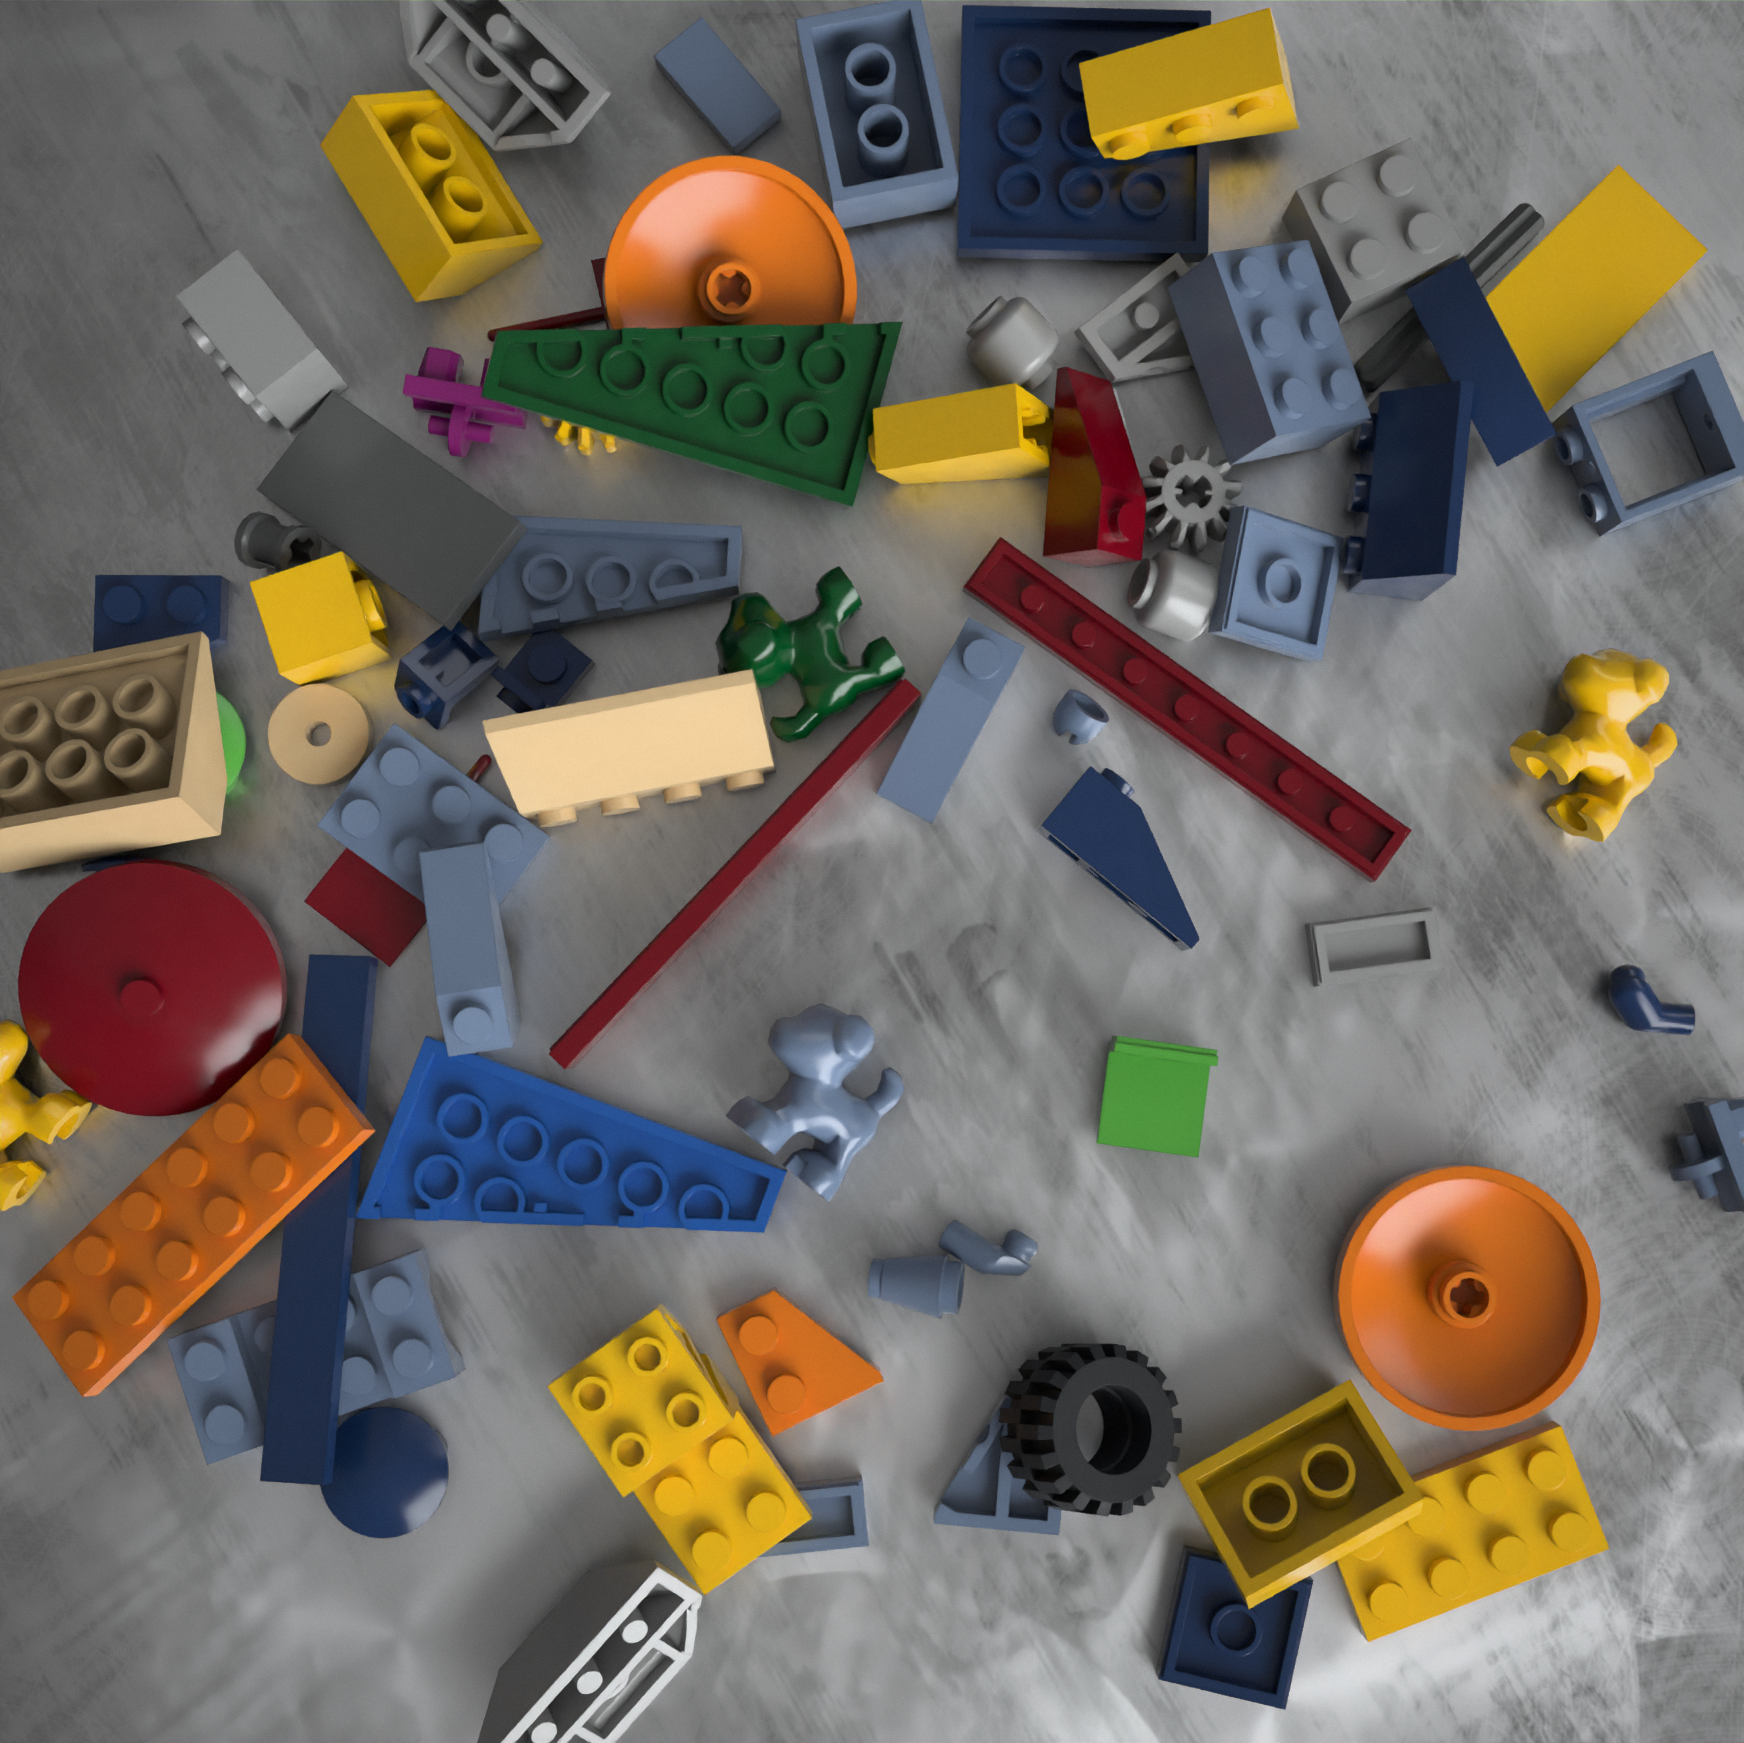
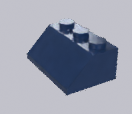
(1408, 491)

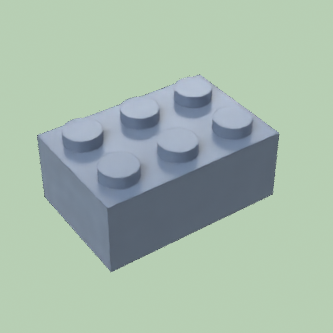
(877, 112)
(1268, 351)

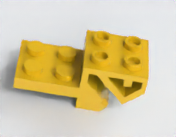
(683, 1445)

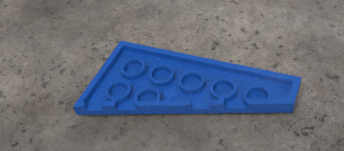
(526, 1150)

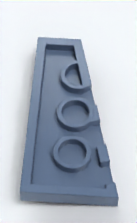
(604, 570)

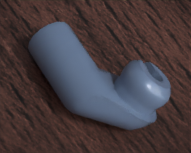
(988, 1257)

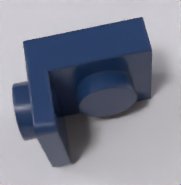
(442, 673)
(542, 673)

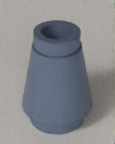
(919, 1283)

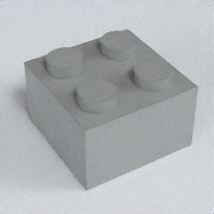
(1374, 229)
(258, 343)

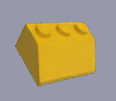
(428, 192)

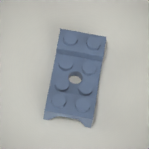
(389, 1351)

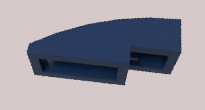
(1478, 351)

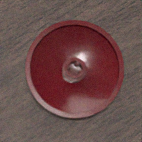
(152, 987)

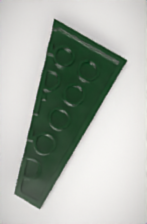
(734, 397)

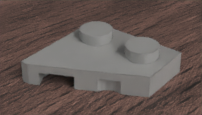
(1140, 329)

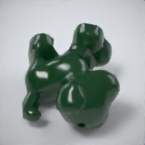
(808, 650)

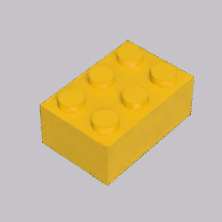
(1300, 1493)

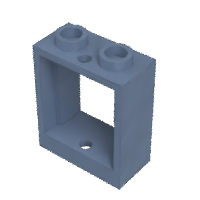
(1710, 420)

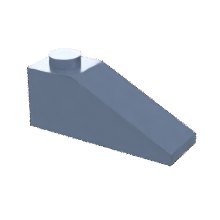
(950, 719)
(468, 950)

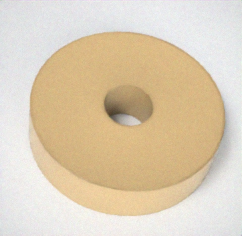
(292, 731)

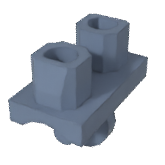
(1714, 1151)

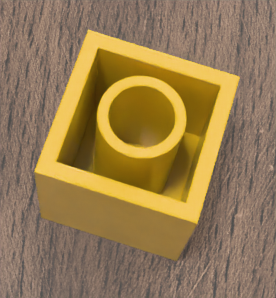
(322, 619)

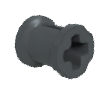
(267, 543)

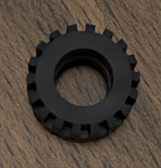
(1135, 1432)

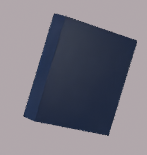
(1222, 1644)

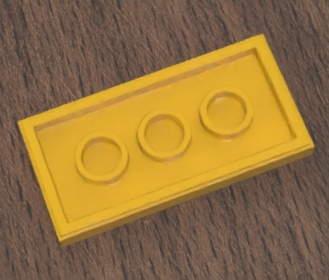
(1590, 282)

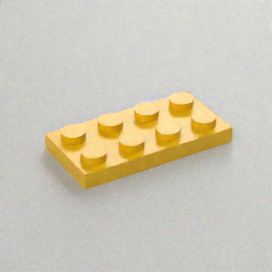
(1481, 1530)

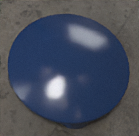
(387, 1472)

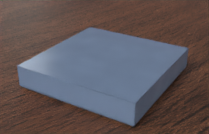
(1276, 584)

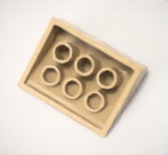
(634, 748)
(110, 753)

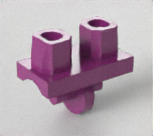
(440, 392)

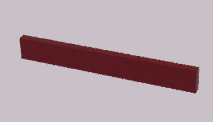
(1186, 710)
(735, 874)

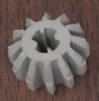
(1183, 477)

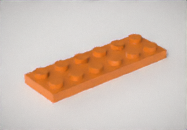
(192, 1215)

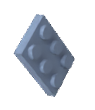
(417, 801)

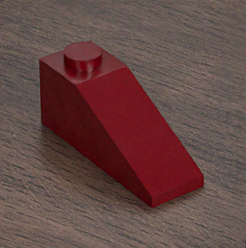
(1093, 478)

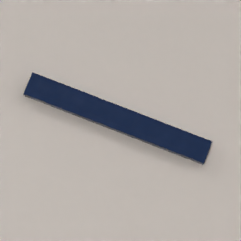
(319, 1243)

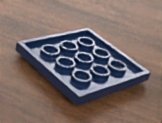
(1027, 151)

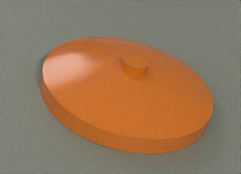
(726, 249)
(1466, 1297)

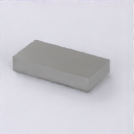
(1374, 946)

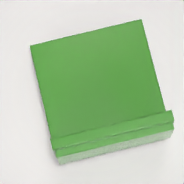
(1154, 1096)

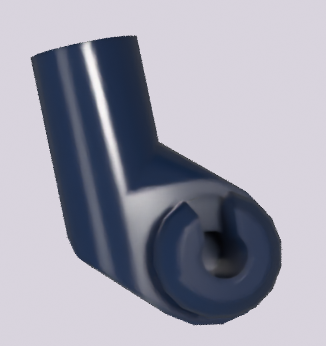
(1642, 1009)

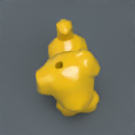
(1606, 695)
(24, 1112)

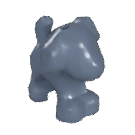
(819, 1052)

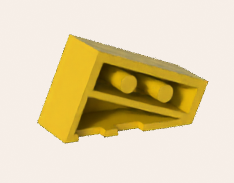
(1191, 89)

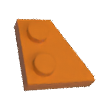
(792, 1360)

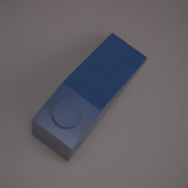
(1115, 845)

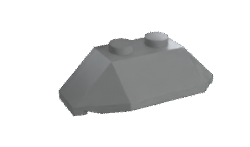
(503, 69)
(596, 1658)

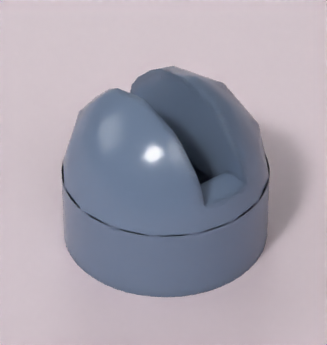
(1079, 716)

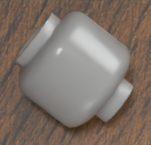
(1012, 343)
(1174, 594)

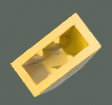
(964, 437)

